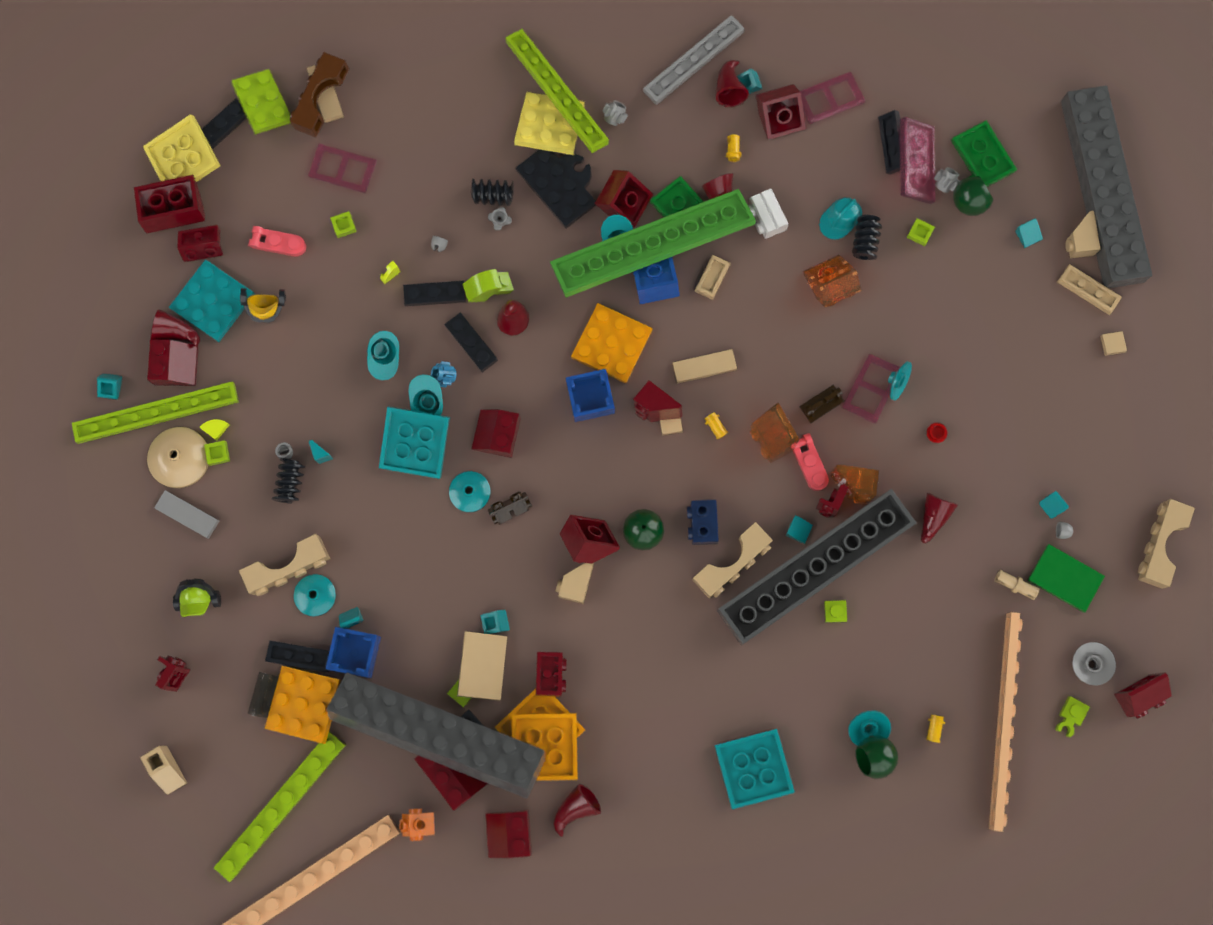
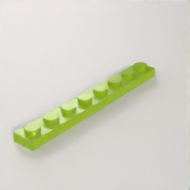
(557, 91)
(155, 412)
(279, 807)

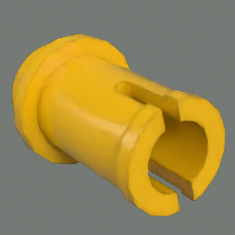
(733, 148)
(716, 425)
(935, 728)

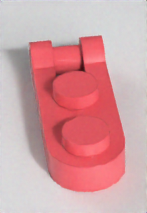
(277, 242)
(811, 464)

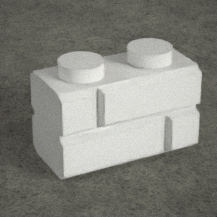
(767, 214)

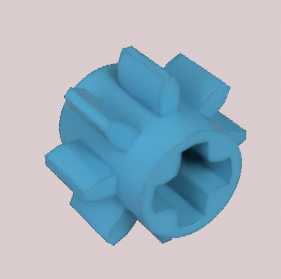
(444, 373)

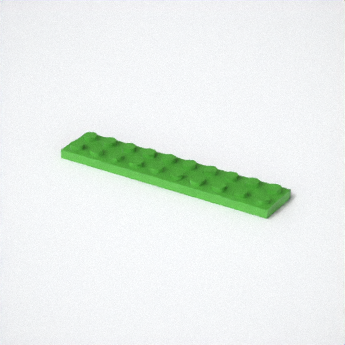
(652, 243)

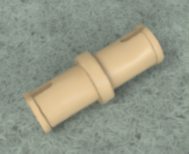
(1016, 584)

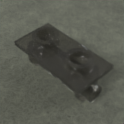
(263, 695)

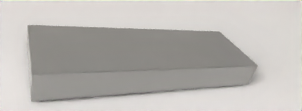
(186, 514)

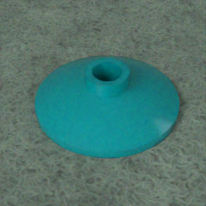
(899, 380)
(479, 495)
(322, 602)
(878, 725)

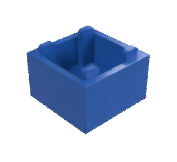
(657, 281)
(590, 395)
(353, 652)

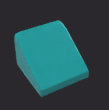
(750, 80)
(1029, 233)
(109, 386)
(318, 453)
(1053, 505)
(799, 529)
(350, 618)
(495, 622)

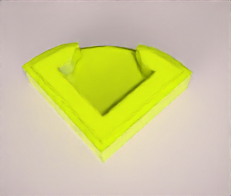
(392, 271)
(215, 428)

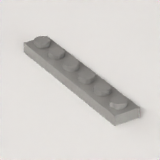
(693, 60)

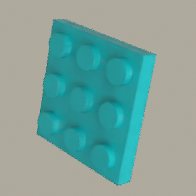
(210, 301)
(414, 442)
(754, 769)

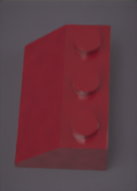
(169, 204)
(451, 784)

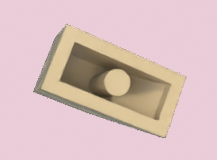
(1084, 238)
(575, 583)

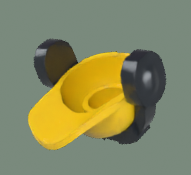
(262, 307)

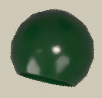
(972, 196)
(643, 538)
(876, 757)

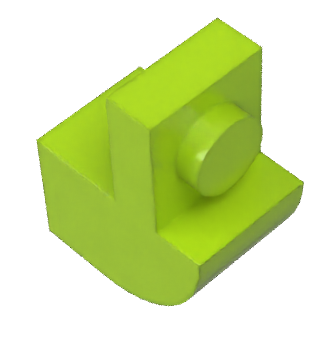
(487, 283)

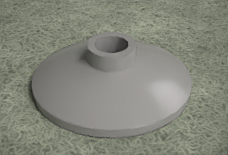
(1102, 658)

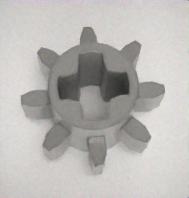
(615, 113)
(946, 179)

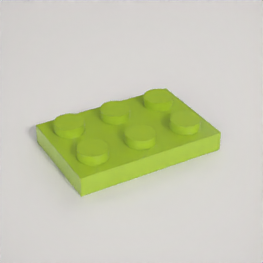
(261, 101)

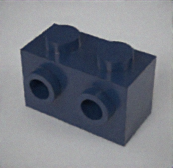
(703, 522)

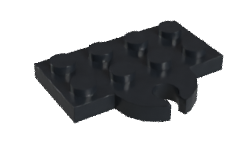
(559, 184)

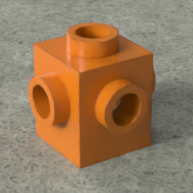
(417, 824)

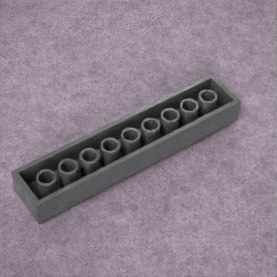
(1106, 186)
(816, 567)
(436, 735)

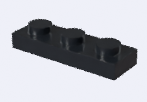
(224, 123)
(890, 137)
(434, 293)
(471, 342)
(297, 656)

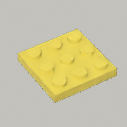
(544, 126)
(182, 152)

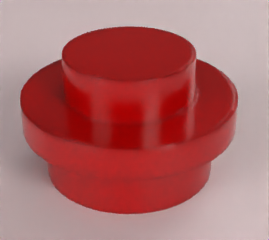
(936, 432)

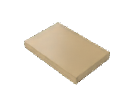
(482, 666)

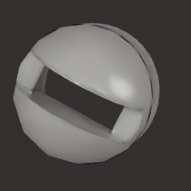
(438, 242)
(284, 448)
(1064, 530)

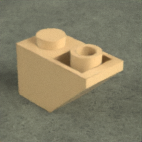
(163, 769)

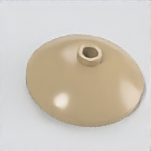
(188, 464)

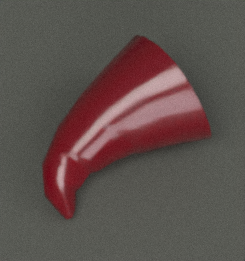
(729, 89)
(718, 186)
(513, 318)
(172, 328)
(935, 516)
(578, 804)

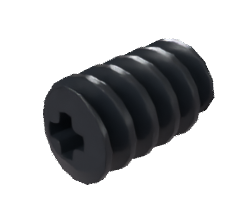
(492, 192)
(864, 237)
(289, 481)

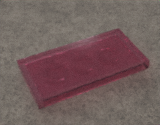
(917, 160)

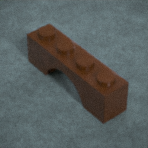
(328, 72)

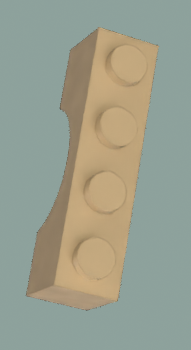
(309, 554)
(1157, 567)
(713, 578)

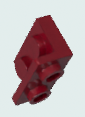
(199, 243)
(832, 506)
(549, 674)
(173, 675)

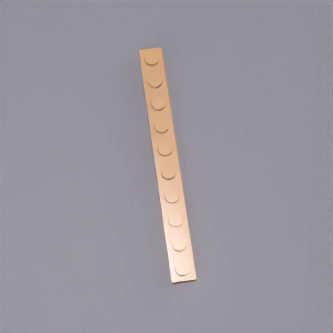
(1005, 731)
(317, 874)

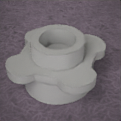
(500, 212)

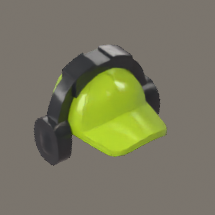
(194, 597)

